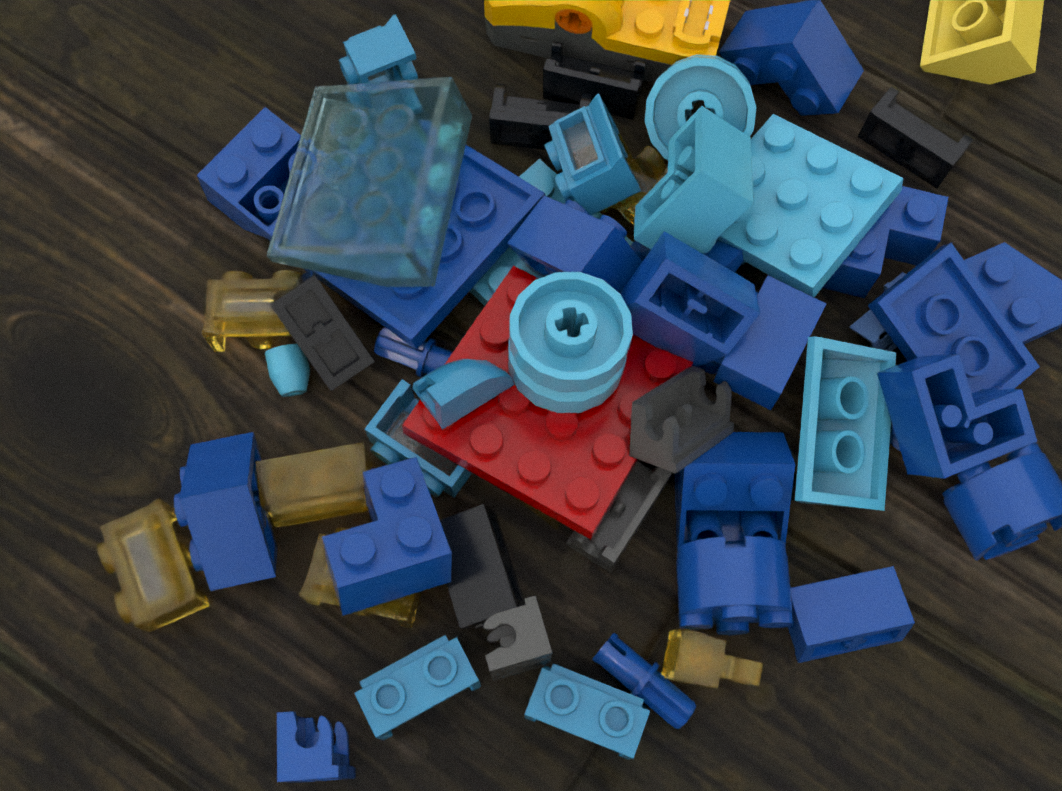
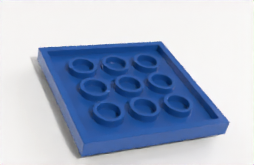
(483, 218)

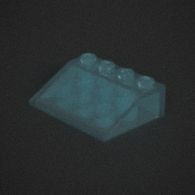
(374, 181)

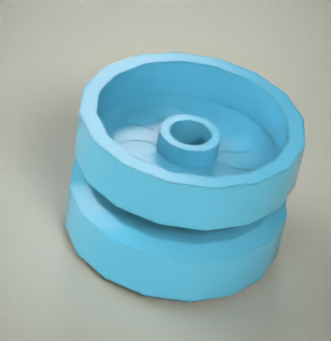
(693, 80)
(568, 341)

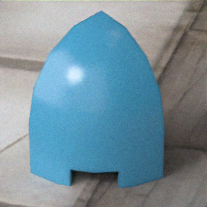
(460, 388)

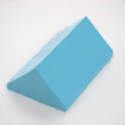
(844, 426)

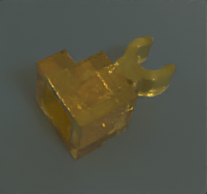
(701, 661)

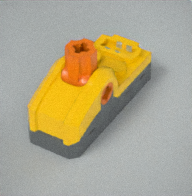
(609, 30)

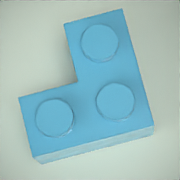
(704, 186)

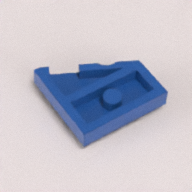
(1021, 290)

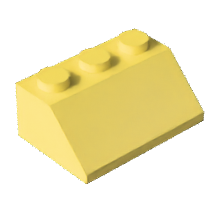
(982, 39)

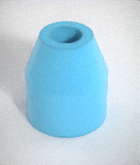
(288, 369)

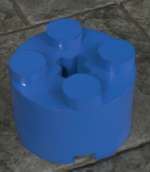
(1006, 504)
(733, 585)

